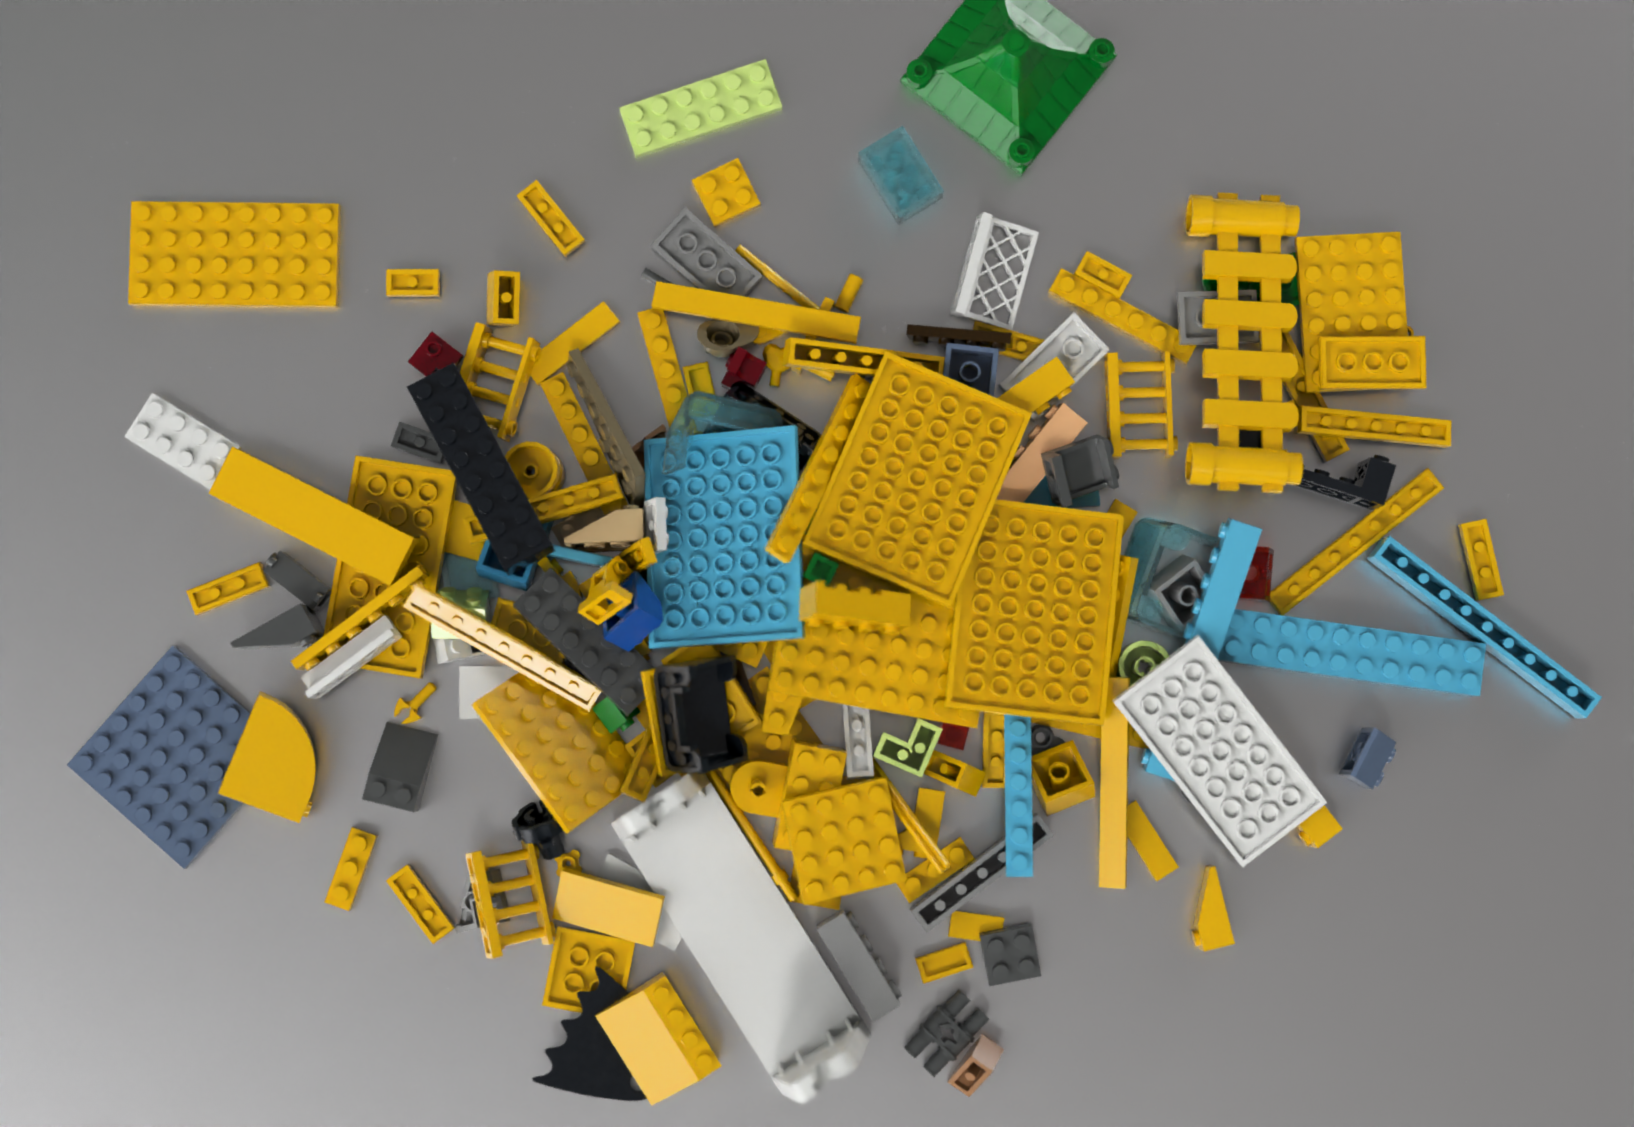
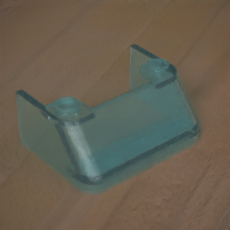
(711, 414)
(1147, 543)

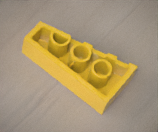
(854, 607)
(779, 710)

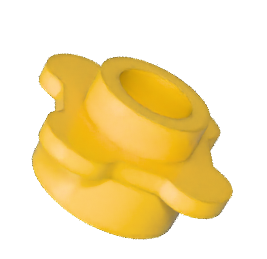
(573, 857)

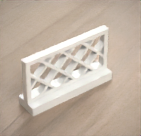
(973, 264)

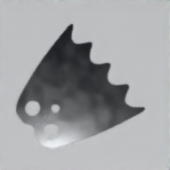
(588, 1059)

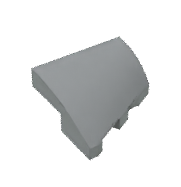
(469, 917)

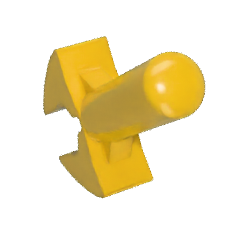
(415, 703)

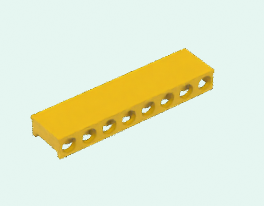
(313, 516)

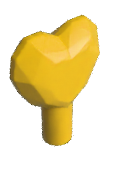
(774, 357)

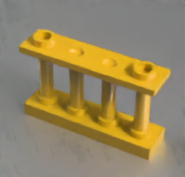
(475, 363)
(1116, 393)
(490, 916)

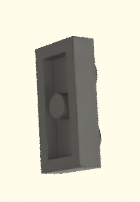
(417, 442)

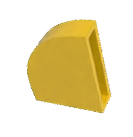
(272, 762)

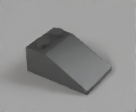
(291, 629)
(400, 767)

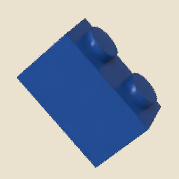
(636, 619)

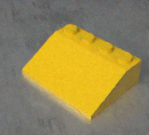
(658, 1039)

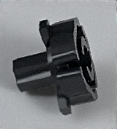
(539, 828)

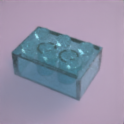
(900, 175)

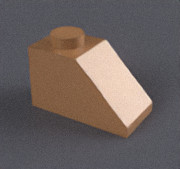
(976, 1065)

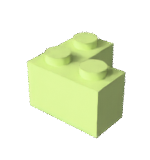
(914, 753)

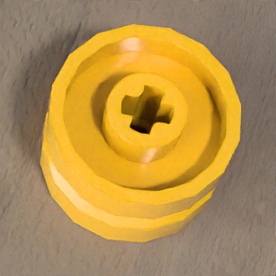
(548, 468)

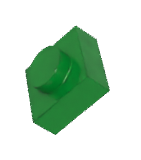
(820, 569)

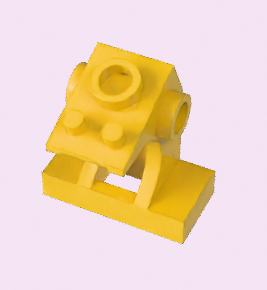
(606, 585)

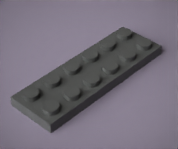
(553, 611)

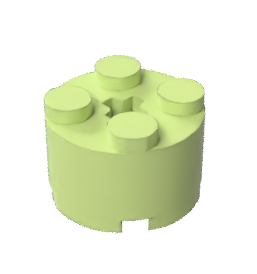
(1139, 651)

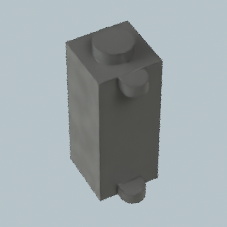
(297, 580)

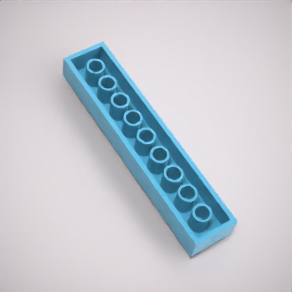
(1354, 653)

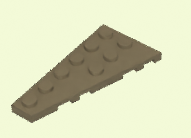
(611, 435)

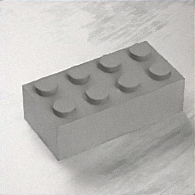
(858, 964)

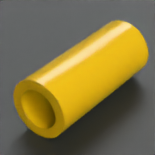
(848, 293)

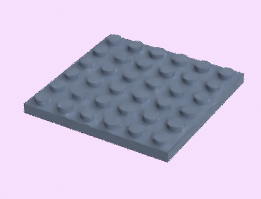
(167, 756)

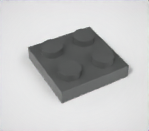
(1010, 954)

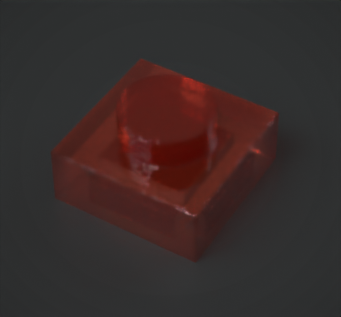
(953, 736)

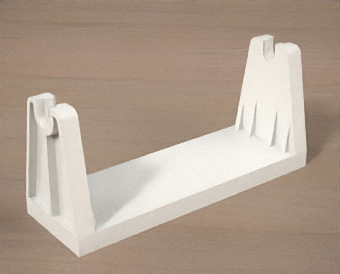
(745, 936)

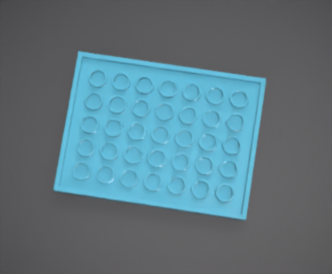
(721, 512)

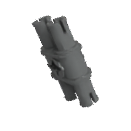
(948, 1048)

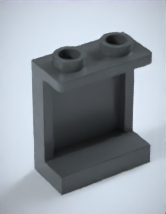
(1080, 469)

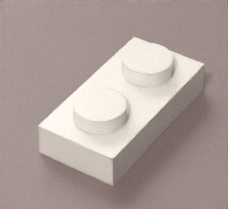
(655, 523)

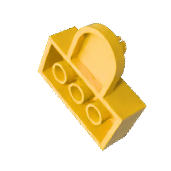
(762, 784)

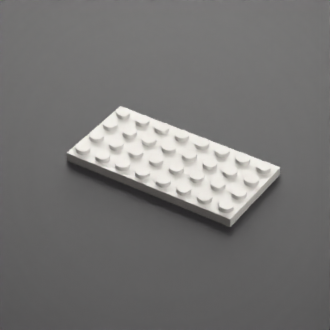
(1219, 751)

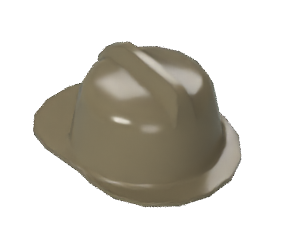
(724, 337)

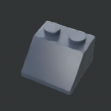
(1368, 758)

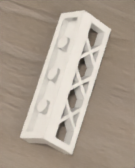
(350, 657)

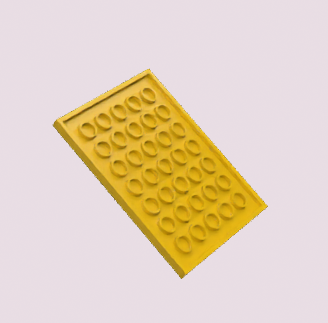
(917, 479)
(1037, 615)
(873, 668)

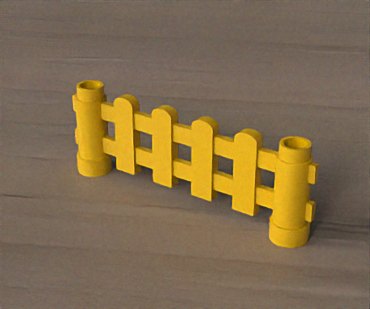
(1227, 462)

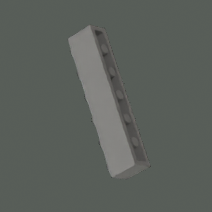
(971, 879)

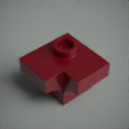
(434, 355)
(743, 369)

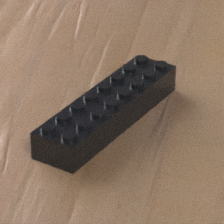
(481, 469)

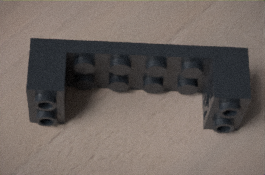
(1366, 490)

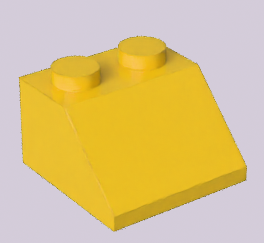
(1061, 778)

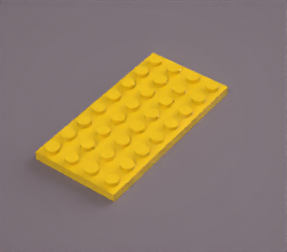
(234, 254)
(421, 505)

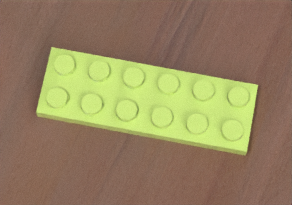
(700, 108)

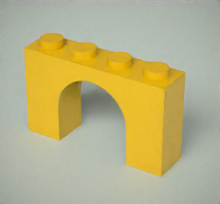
(927, 810)

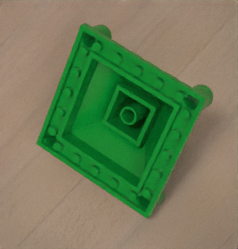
(1009, 74)

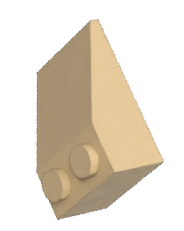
(610, 533)

